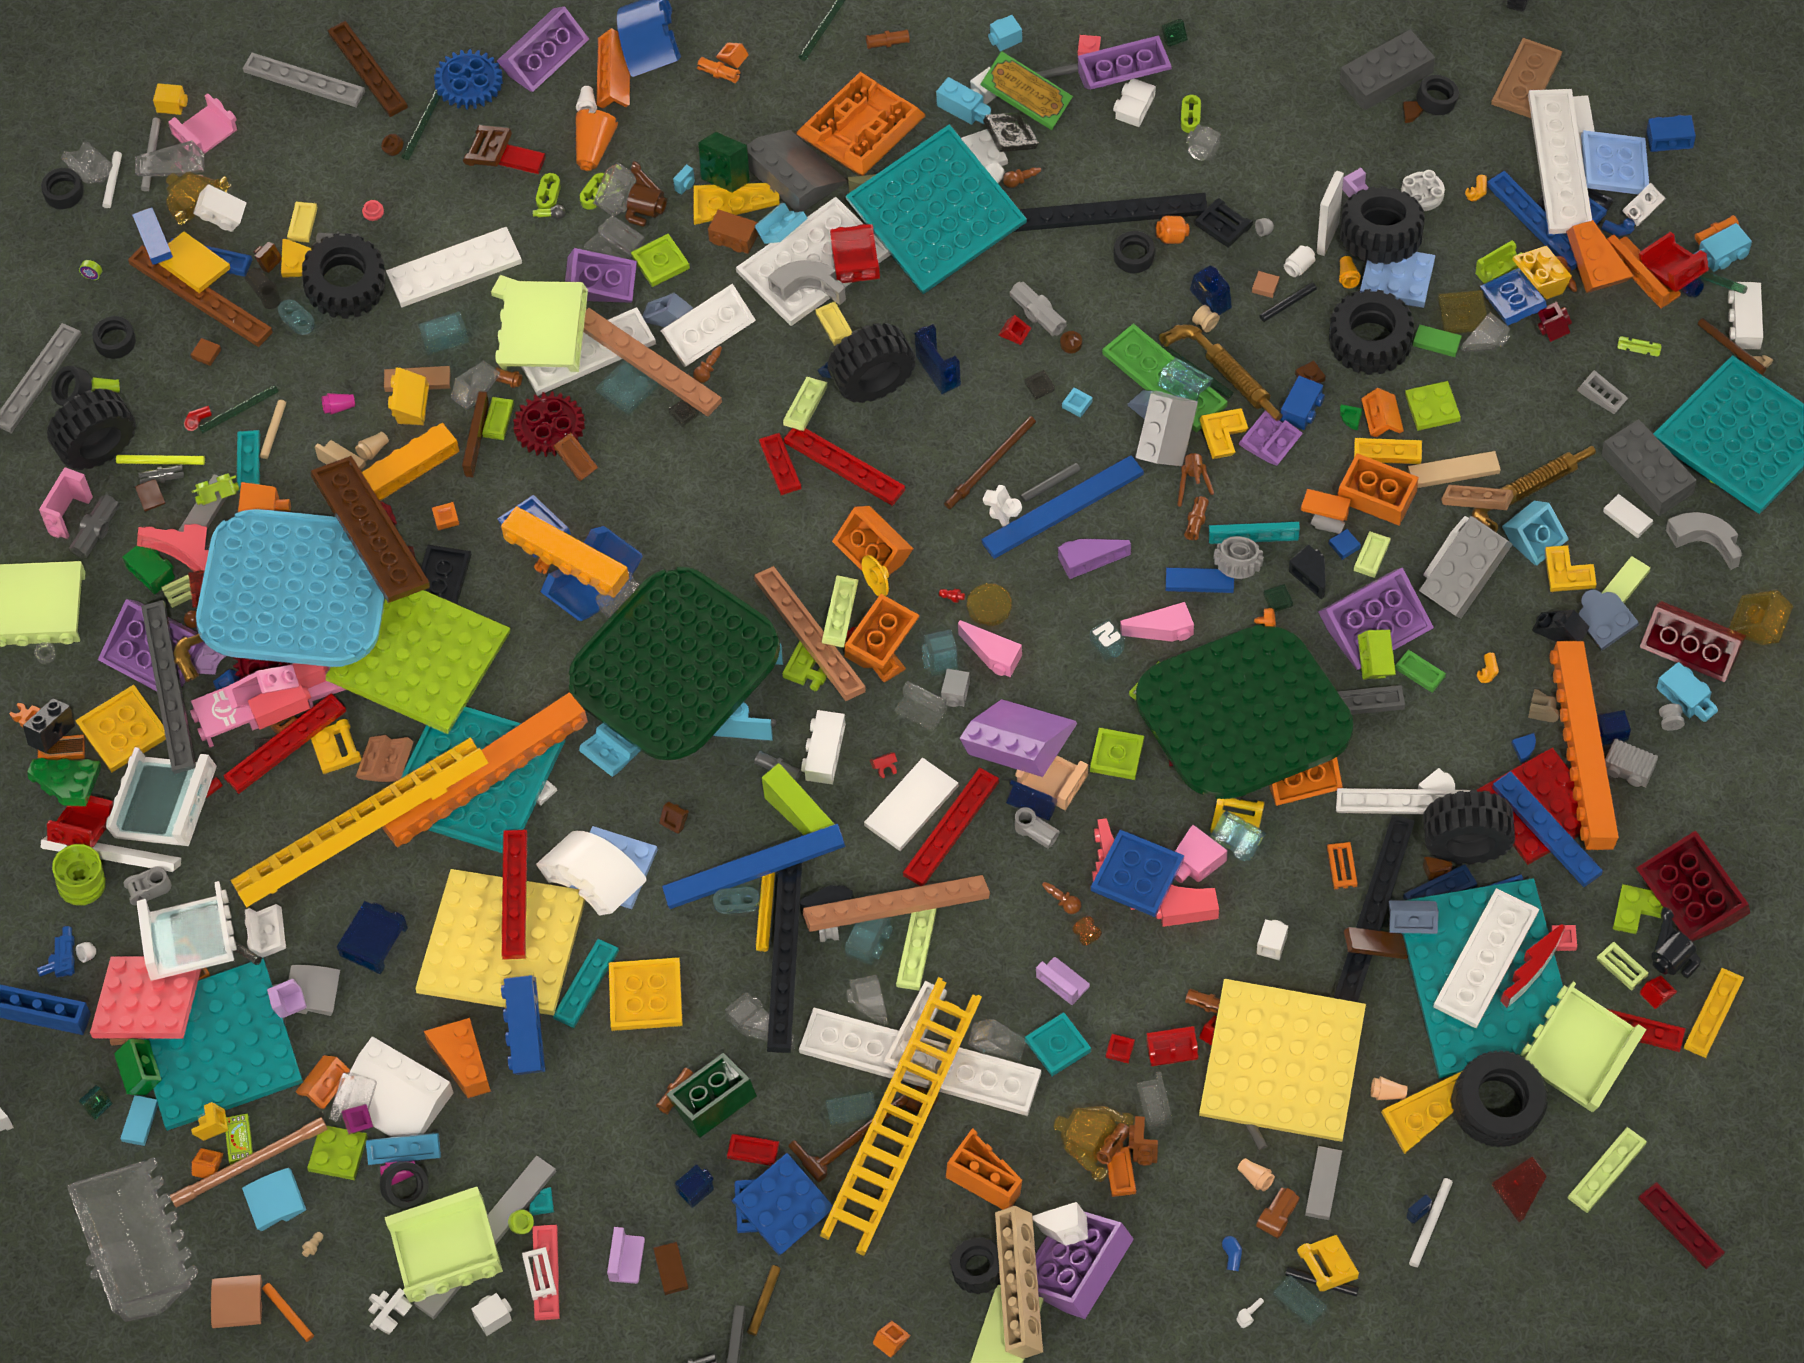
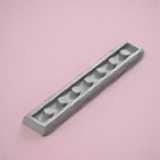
(516, 1198)

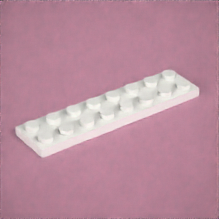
(1559, 159)

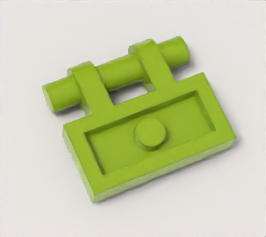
(800, 668)

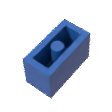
(1670, 133)
(1302, 402)

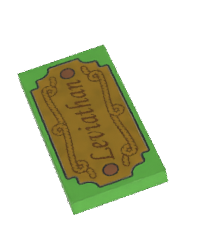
(1026, 90)

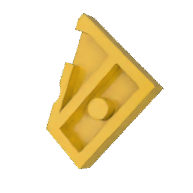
(292, 258)

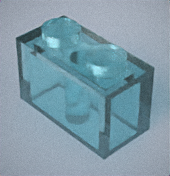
(443, 333)
(939, 652)
(867, 940)

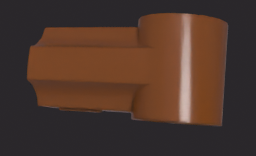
(1275, 1218)

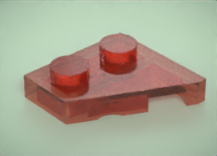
(1520, 1187)

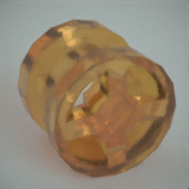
(1087, 930)

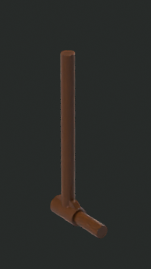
(818, 1167)

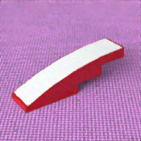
(1536, 960)

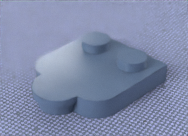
(1606, 617)

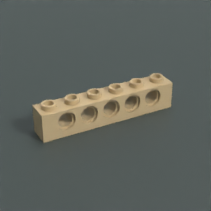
(1018, 1282)

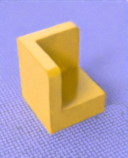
(212, 1123)

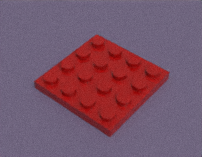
(1551, 785)

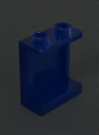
(943, 373)
(371, 936)

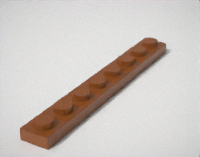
(206, 301)

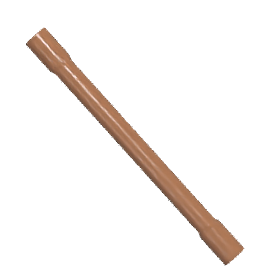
(191, 1191)

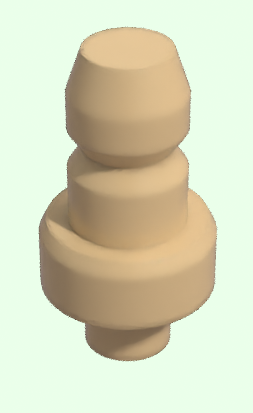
(310, 1247)

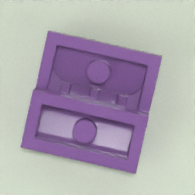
(1270, 438)

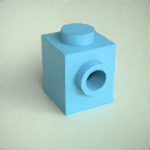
(1005, 33)

